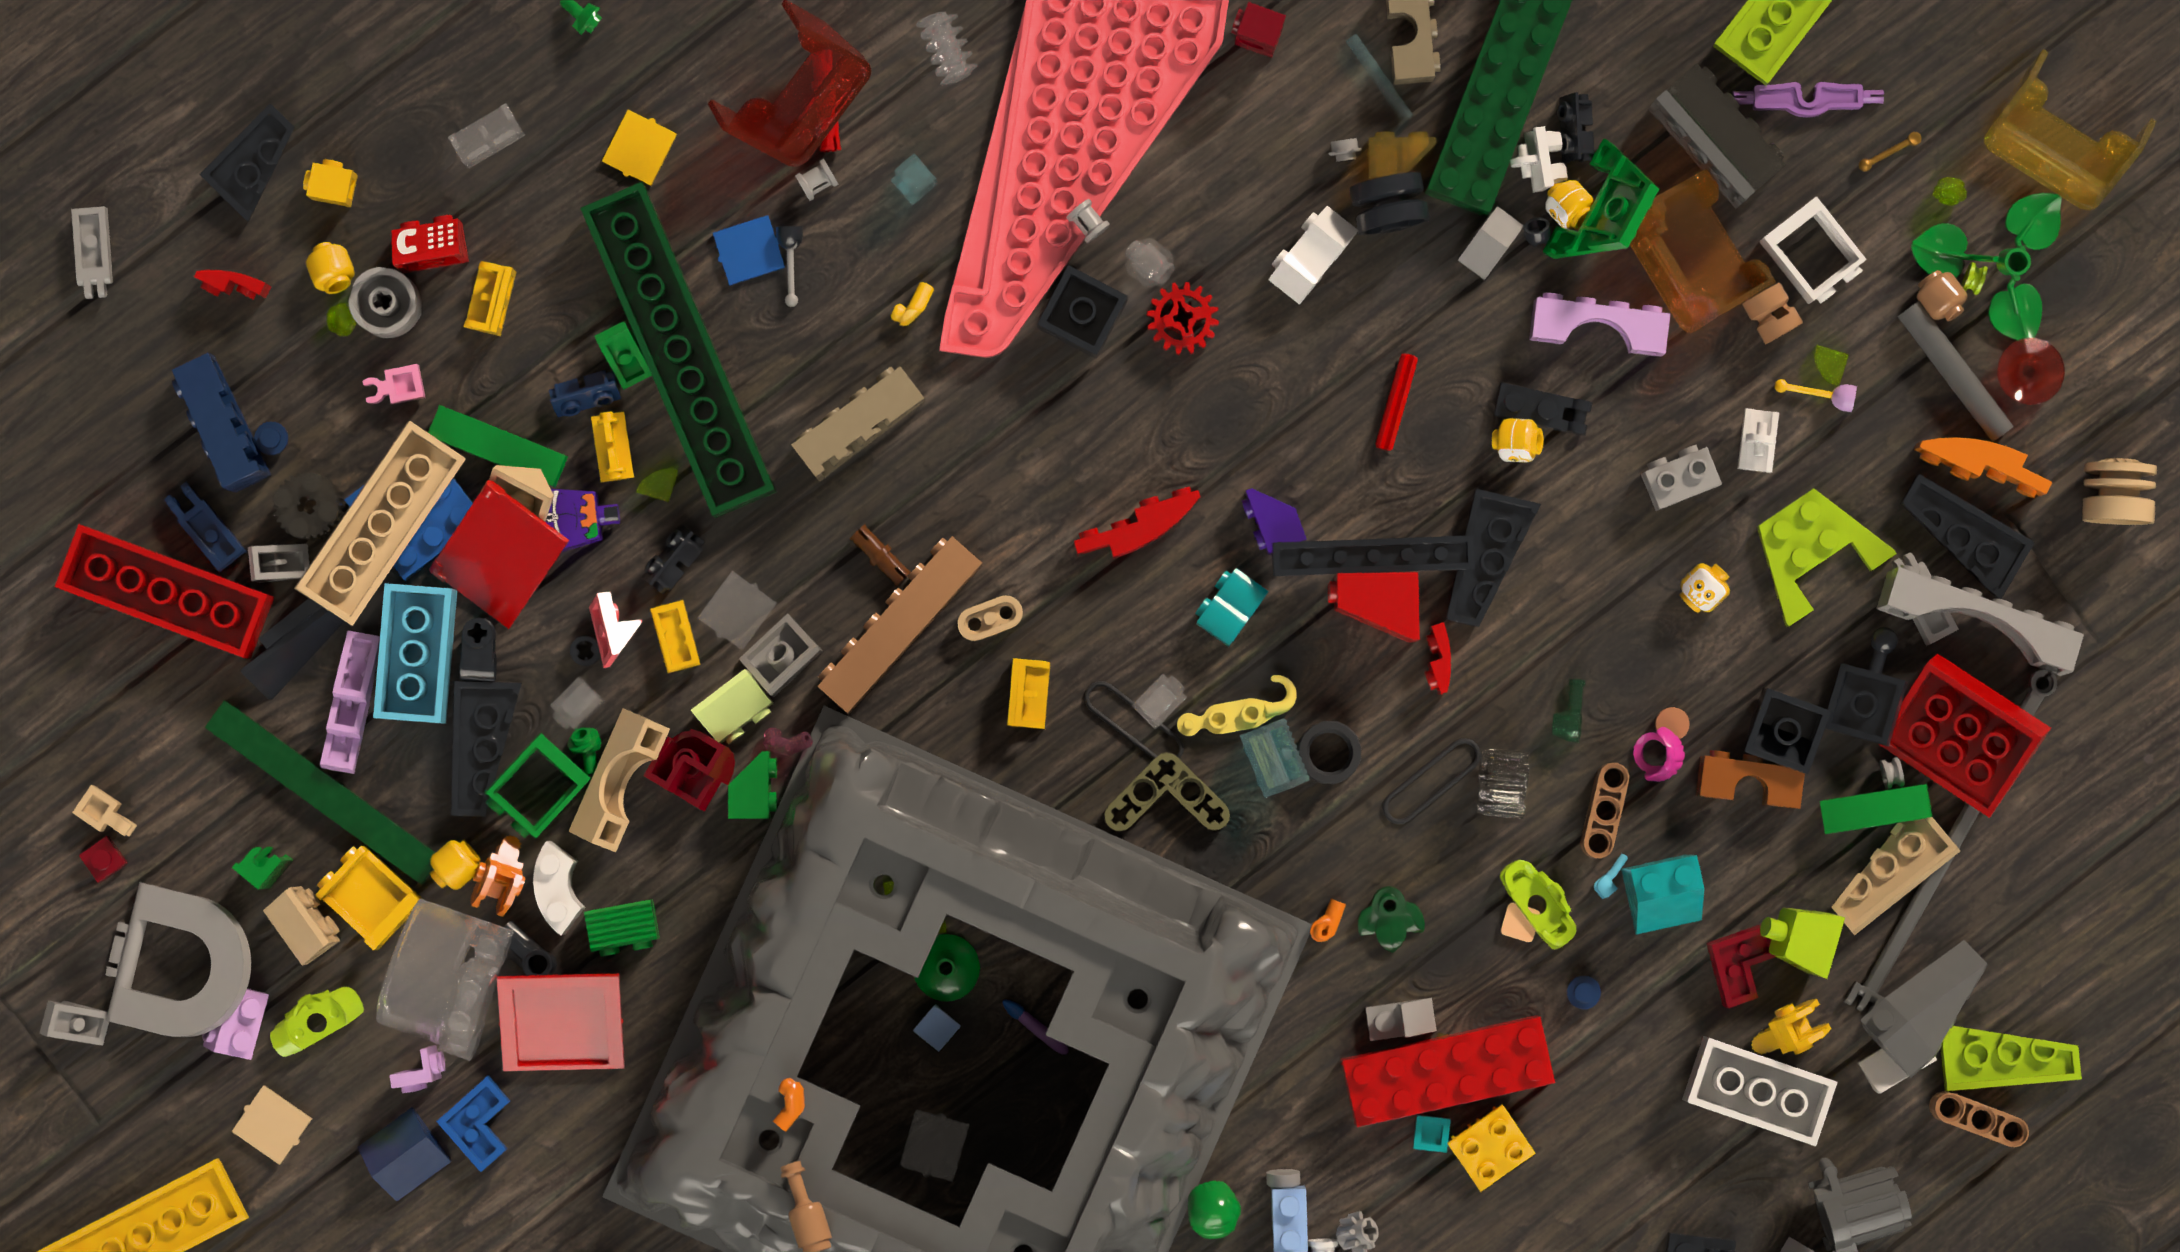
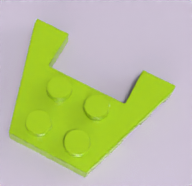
(1805, 537)

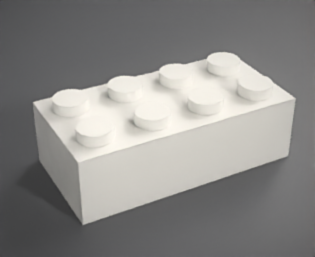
(1759, 1091)

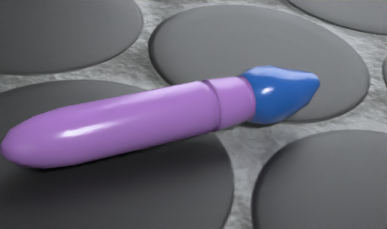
(1017, 1012)

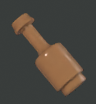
(806, 1217)

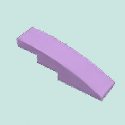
(350, 702)

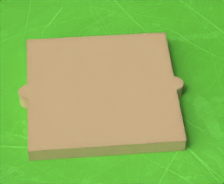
(272, 1124)

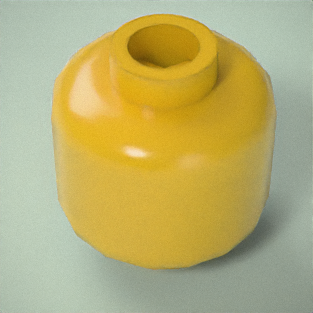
(330, 268)
(454, 864)

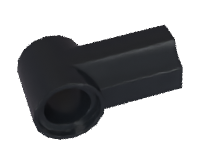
(525, 949)

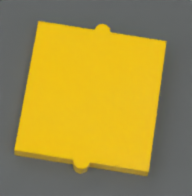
(639, 147)

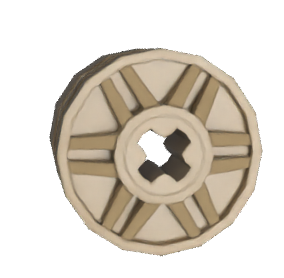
(2119, 492)

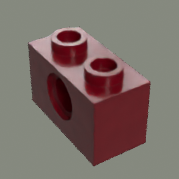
(1258, 29)

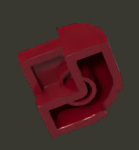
(692, 767)

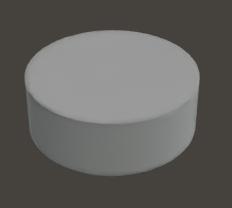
(1283, 1178)

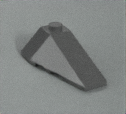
(1922, 1010)

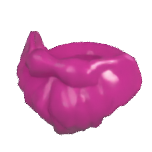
(1674, 754)

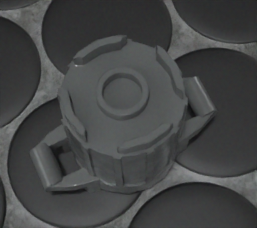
(1859, 1206)

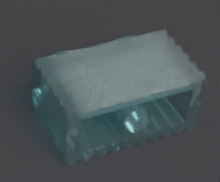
(1274, 758)

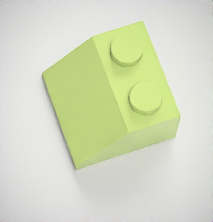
(733, 707)

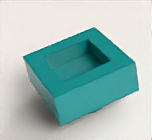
(1431, 1133)

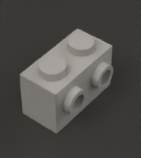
(1680, 478)

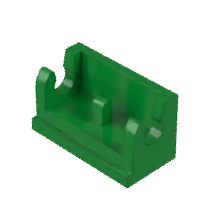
(262, 870)

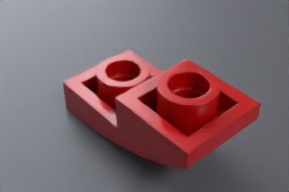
(219, 280)
(1440, 670)

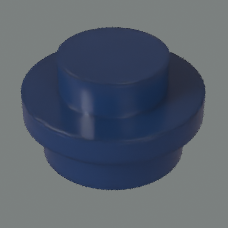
(271, 438)
(1583, 992)

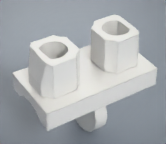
(1535, 159)
(1758, 440)

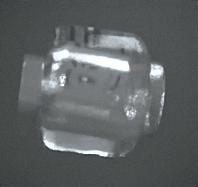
(1149, 262)

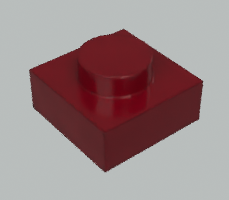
(103, 859)

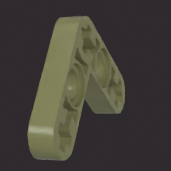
(1173, 785)

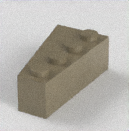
(858, 423)

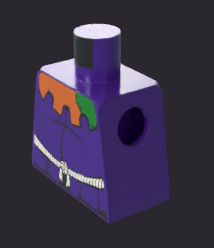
(580, 517)

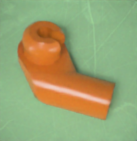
(1327, 925)
(794, 1103)

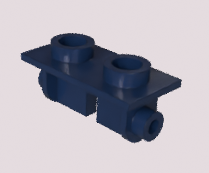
(570, 399)

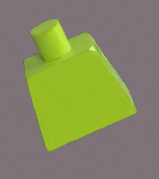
(1804, 938)

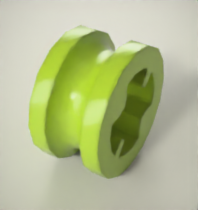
(1974, 278)

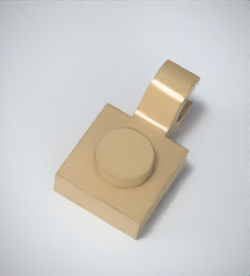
(101, 810)

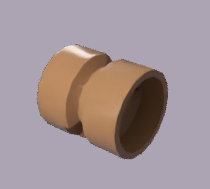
(1760, 309)

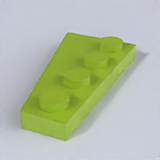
(1995, 1059)

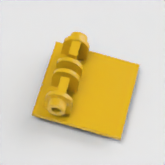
(1491, 1147)

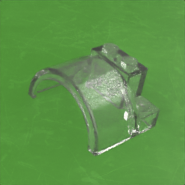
(430, 985)

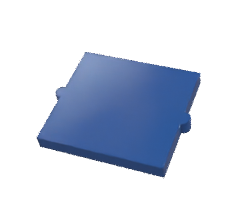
(748, 250)

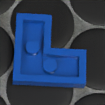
(467, 1123)

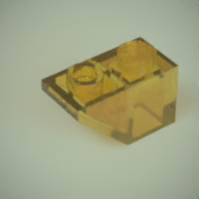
(1396, 155)

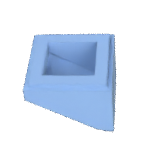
(936, 1028)

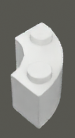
(1312, 255)
(554, 888)

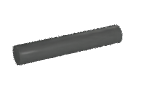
(1955, 371)

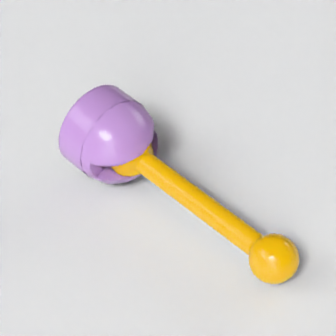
(1842, 396)

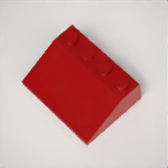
(1964, 735)

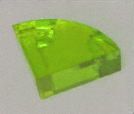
(1830, 364)
(659, 484)

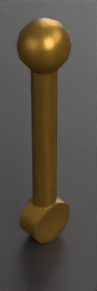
(1913, 139)

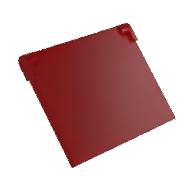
(499, 554)

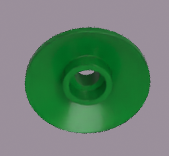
(964, 969)

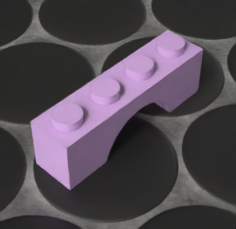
(1642, 330)

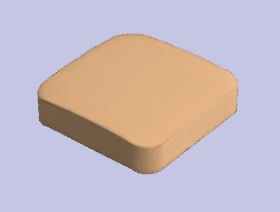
(1516, 924)

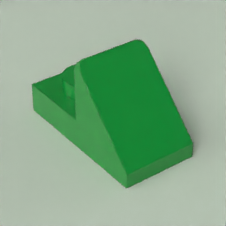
(623, 355)

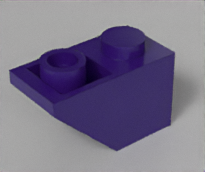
(1273, 519)

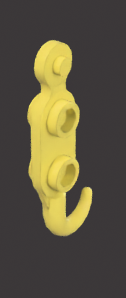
(1238, 714)

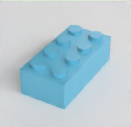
(415, 653)

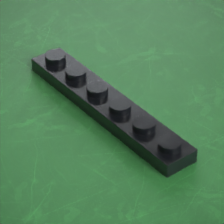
(1373, 555)

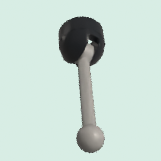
(790, 238)

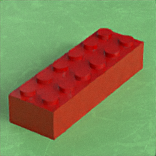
(164, 591)
(1447, 1071)

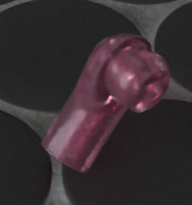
(776, 743)

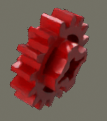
(1197, 314)

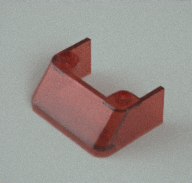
(809, 102)

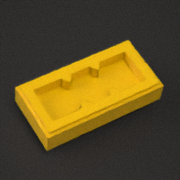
(675, 636)

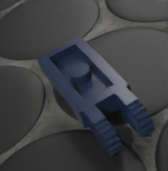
(207, 530)

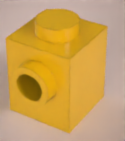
(330, 183)

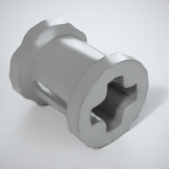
(816, 179)
(1088, 221)

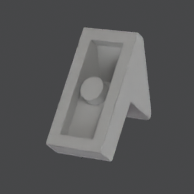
(1400, 1019)
(74, 1022)

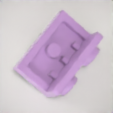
(240, 1031)
(417, 1079)

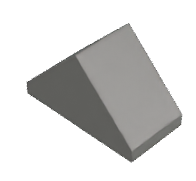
(1490, 243)
(278, 562)

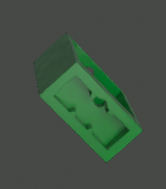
(561, 762)

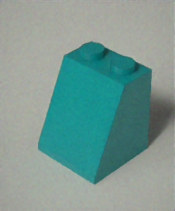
(1664, 893)

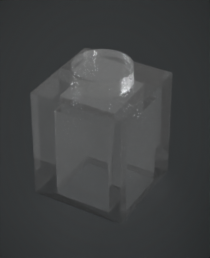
(1160, 700)
(576, 704)

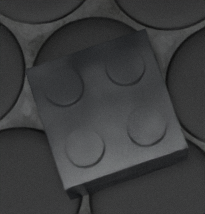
(1082, 312)

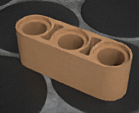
(1616, 798)
(1994, 1122)

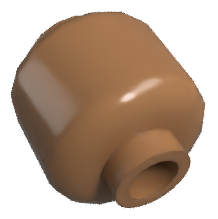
(1942, 295)

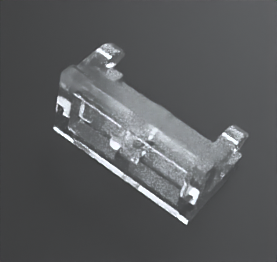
(486, 136)

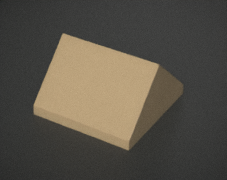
(525, 486)

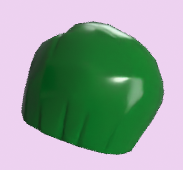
(1213, 1210)

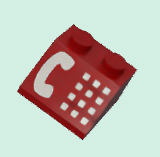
(429, 245)

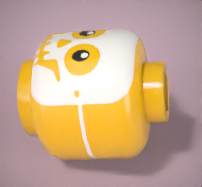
(1568, 204)
(1518, 440)
(1704, 587)

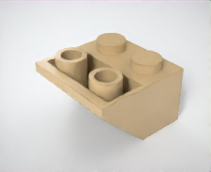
(302, 924)

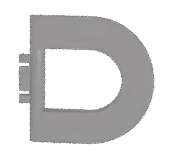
(228, 972)

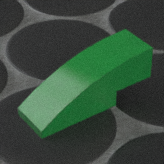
(1876, 809)

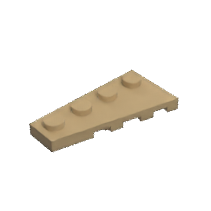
(1894, 870)

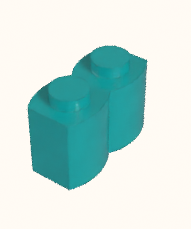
(1231, 607)

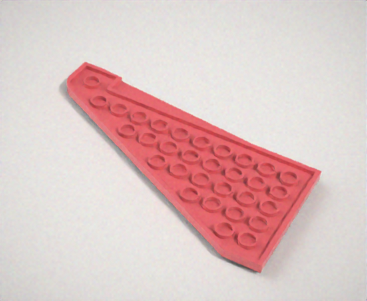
(1071, 126)

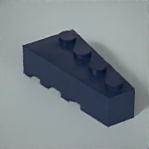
(219, 423)

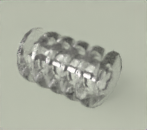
(946, 47)

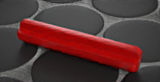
(1396, 402)

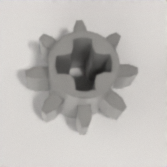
(1357, 1232)

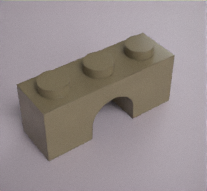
(1415, 60)

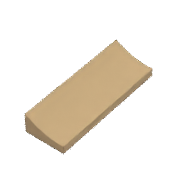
(380, 523)

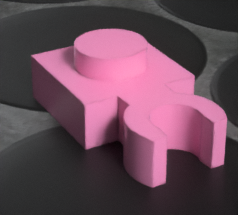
(401, 385)

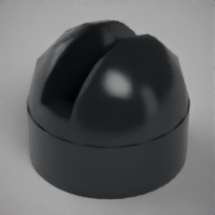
(1531, 232)

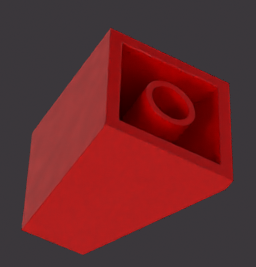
(1379, 600)

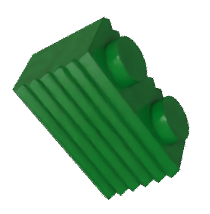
(622, 926)

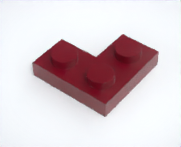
(1731, 964)

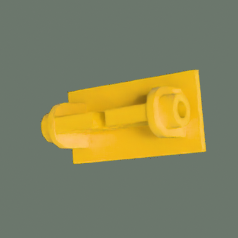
(612, 446)

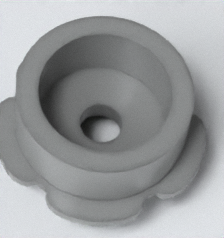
(1344, 149)

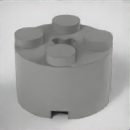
(366, 299)

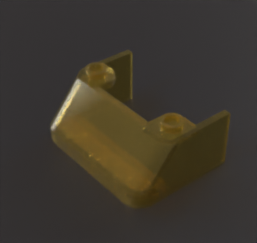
(2056, 151)

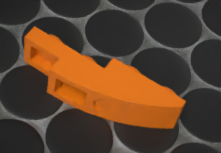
(1971, 456)

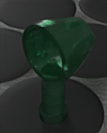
(1568, 723)

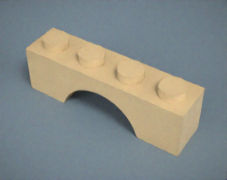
(601, 812)

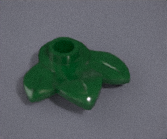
(1390, 923)

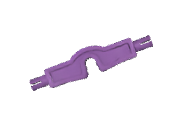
(1826, 97)

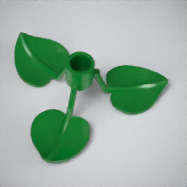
(2036, 224)

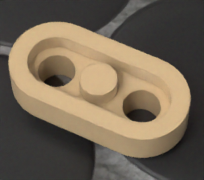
(990, 618)

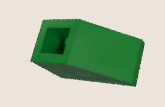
(751, 790)

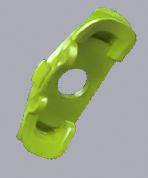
(1554, 923)
(337, 1007)

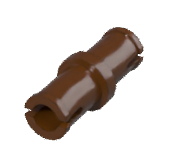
(880, 555)

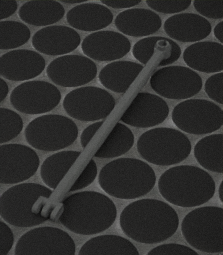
(1926, 889)

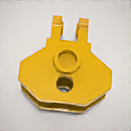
(1790, 1030)

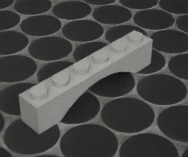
(2042, 642)

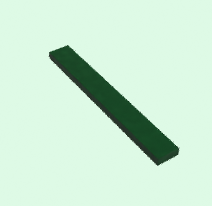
(322, 791)

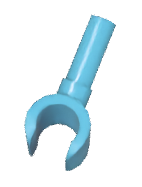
(1604, 885)

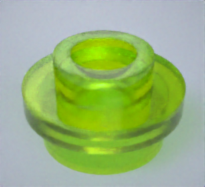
(1950, 191)
(340, 319)

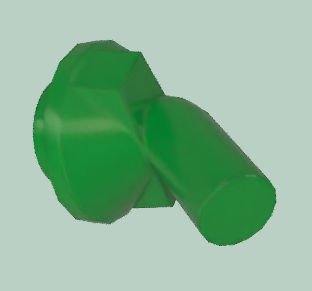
(586, 17)
(586, 742)

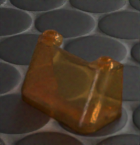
(1694, 256)

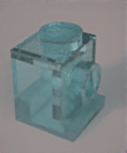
(913, 179)

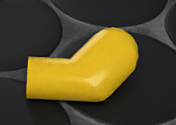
(916, 306)

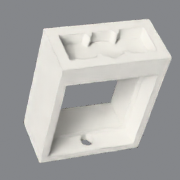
(1836, 234)

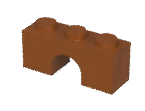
(1720, 775)

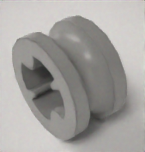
(1892, 773)

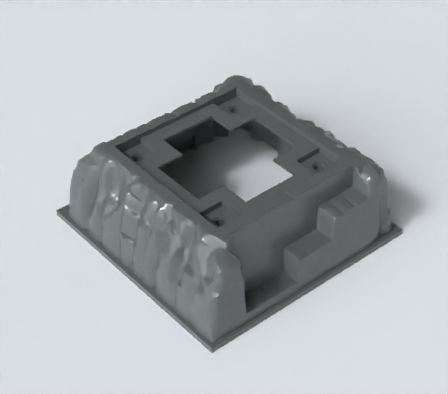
(1013, 870)

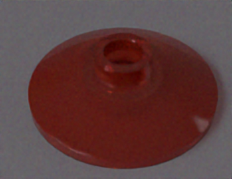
(2047, 369)

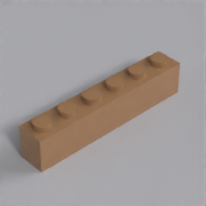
(900, 624)

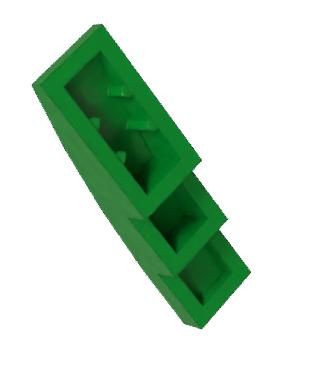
(495, 444)

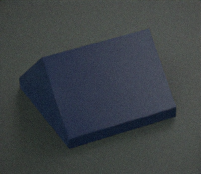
(403, 1155)

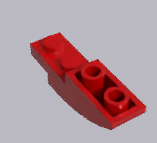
(1153, 521)

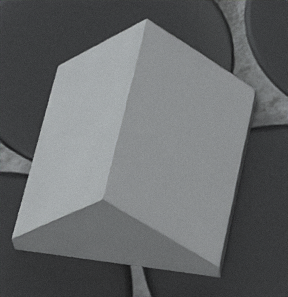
(780, 655)

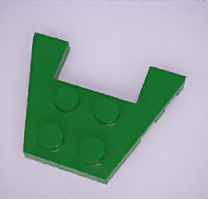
(1615, 212)

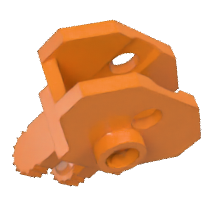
(500, 876)

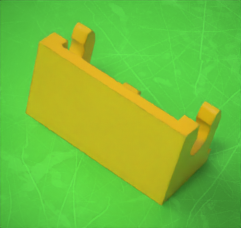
(490, 298)
(1028, 693)

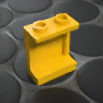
(368, 896)

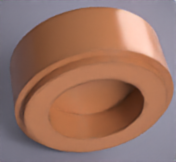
(1674, 720)

